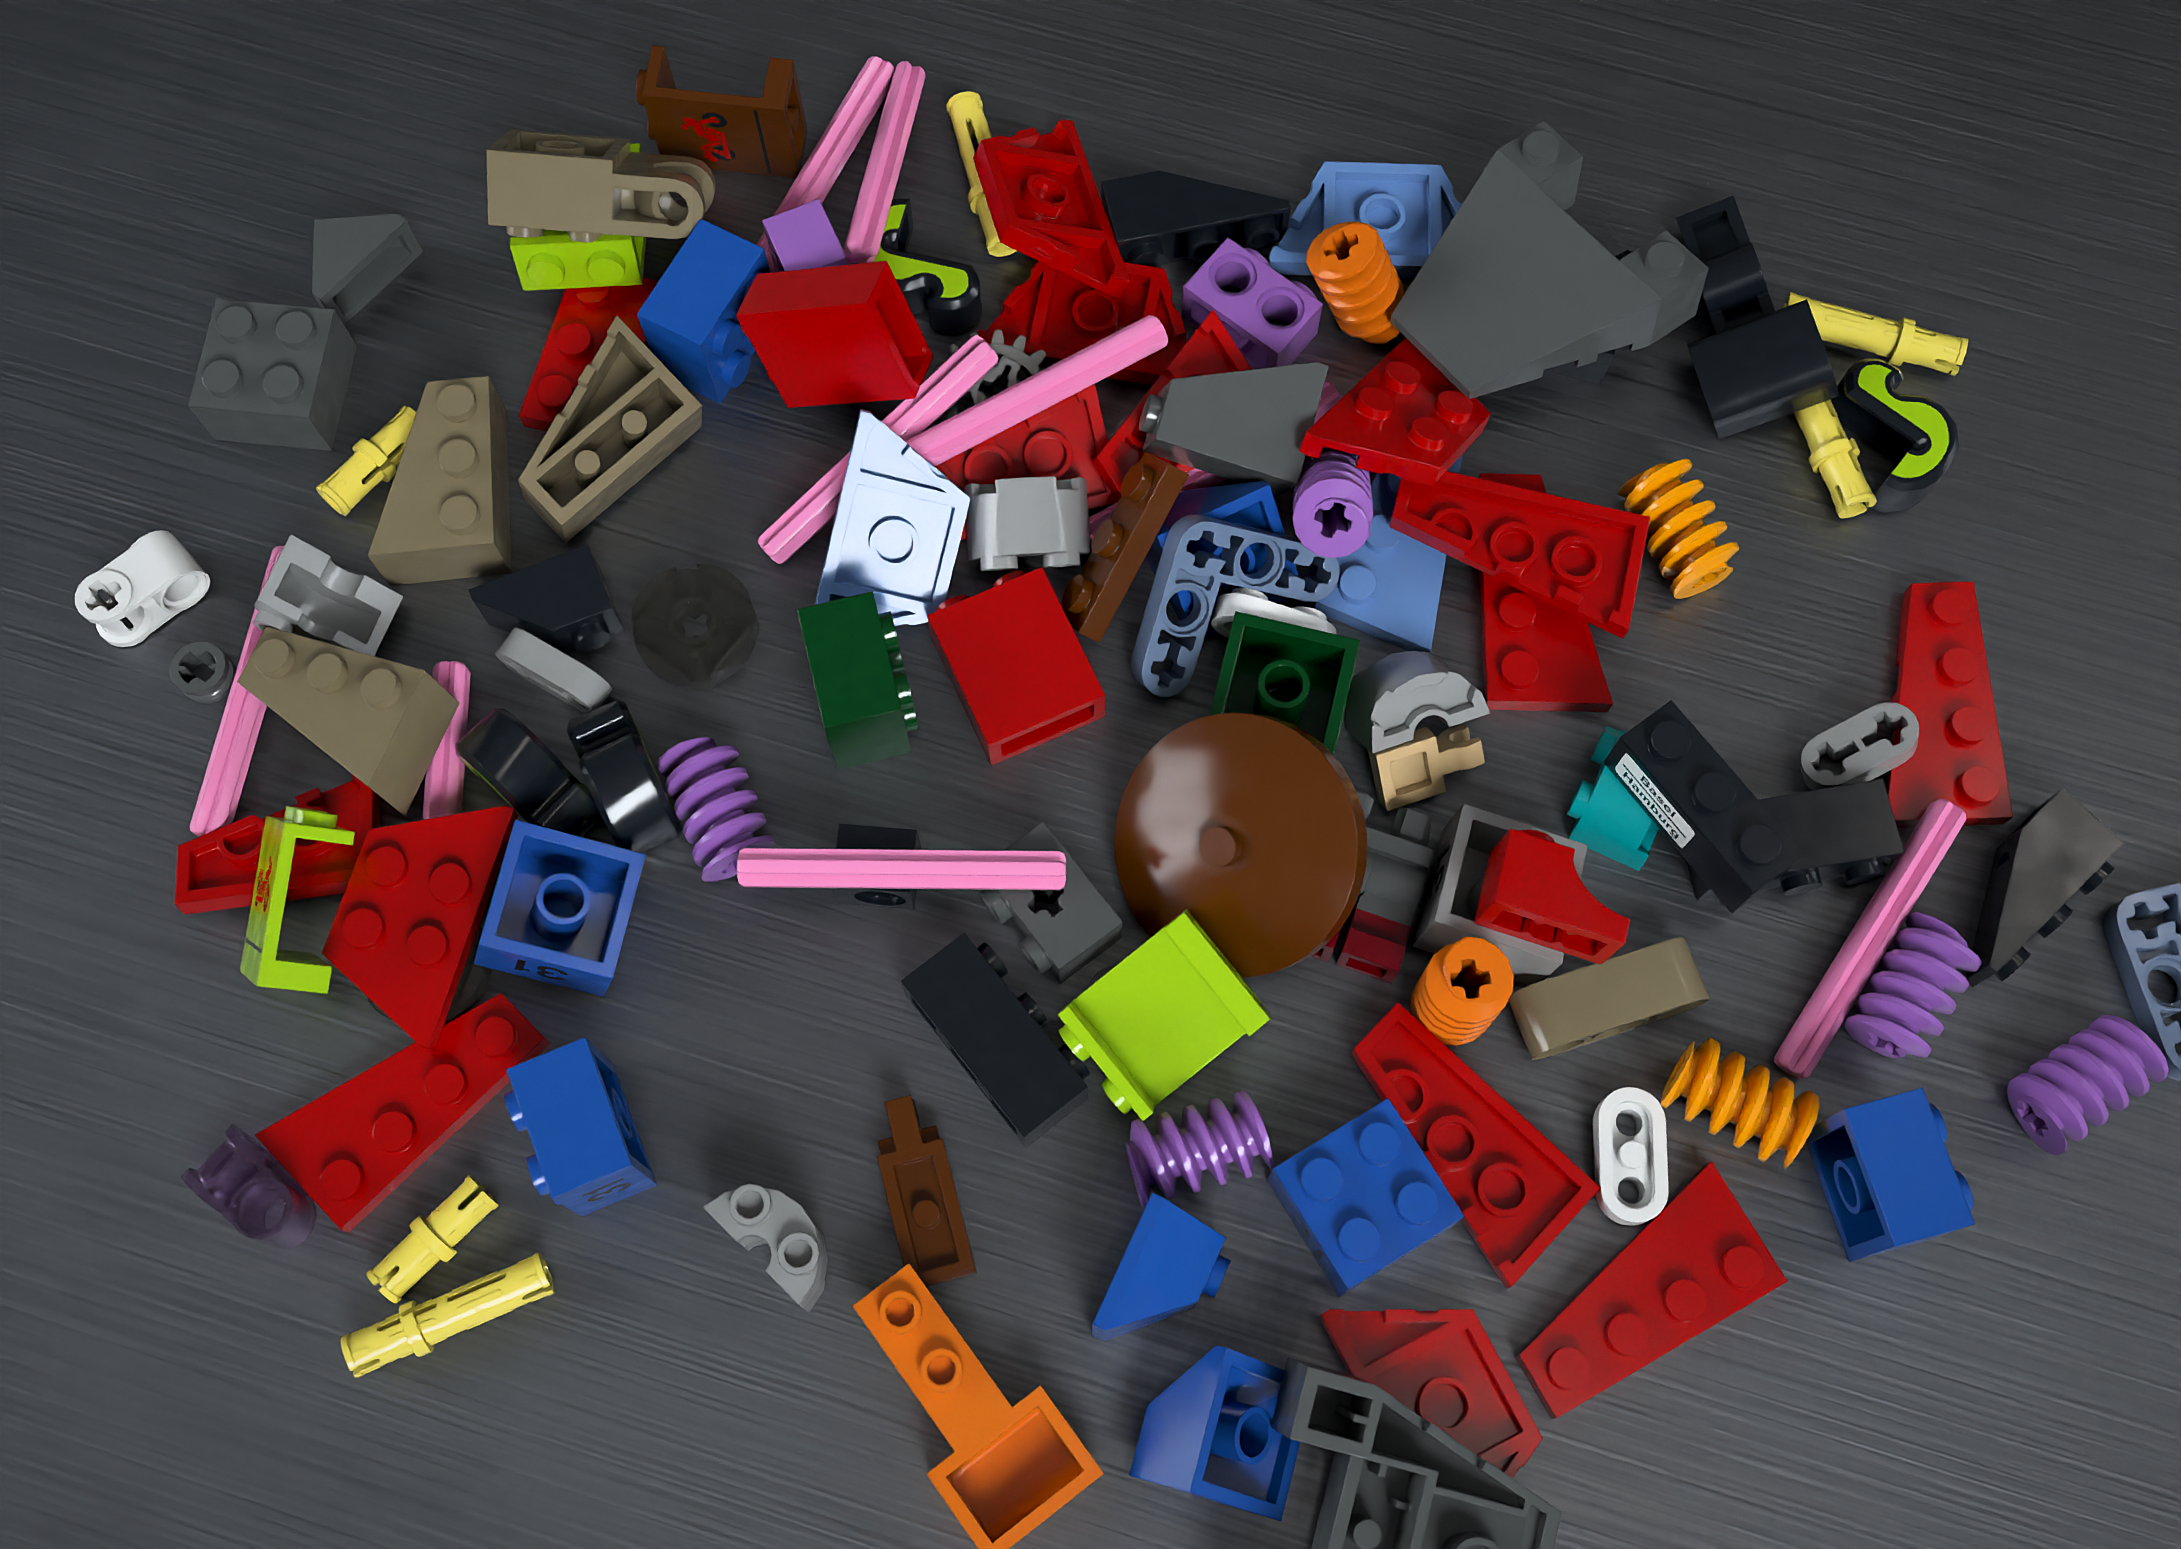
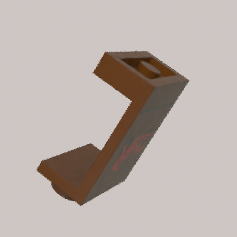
(727, 129)

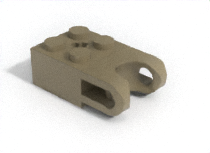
(592, 187)

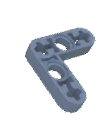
(1202, 577)
(2141, 952)

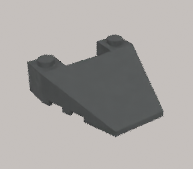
(1532, 289)
(1401, 1476)

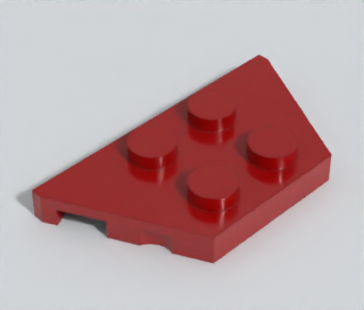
(1050, 204)
(1069, 315)
(1401, 420)
(417, 913)
(1443, 1372)

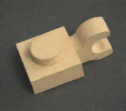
(1417, 766)

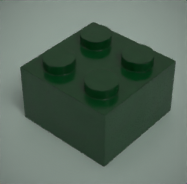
(1287, 675)
(858, 679)

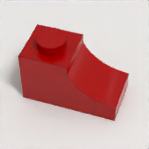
(1539, 898)

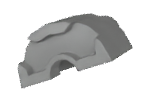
(1027, 520)
(324, 602)
(1402, 691)
(772, 1219)

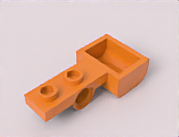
(1007, 1461)

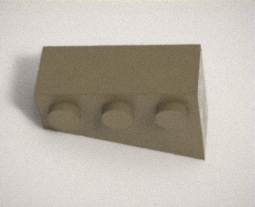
(609, 434)
(450, 490)
(356, 707)

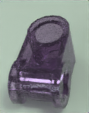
(242, 1185)

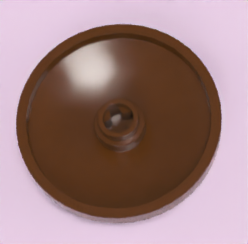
(1246, 834)

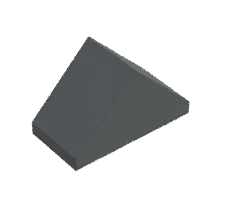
(359, 259)

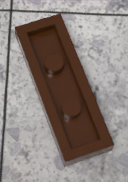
(1122, 545)

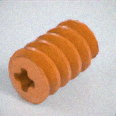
(1357, 280)
(1462, 990)

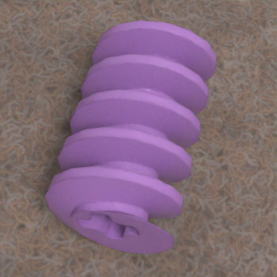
(1332, 504)
(711, 805)
(1912, 988)
(2084, 1081)
(1197, 1146)

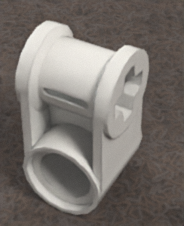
(145, 585)

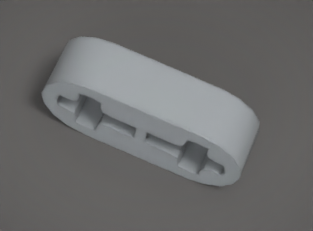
(553, 671)
(1853, 736)

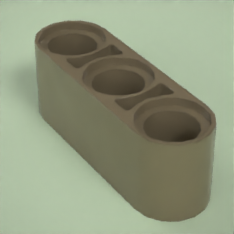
(1608, 998)

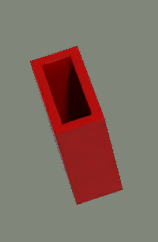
(835, 335)
(1016, 664)

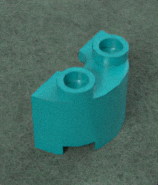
(1608, 814)

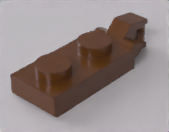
(923, 1198)

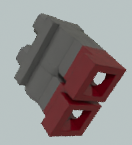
(1387, 897)

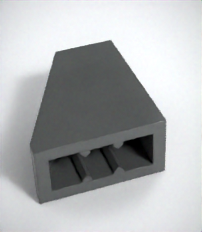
(1237, 422)

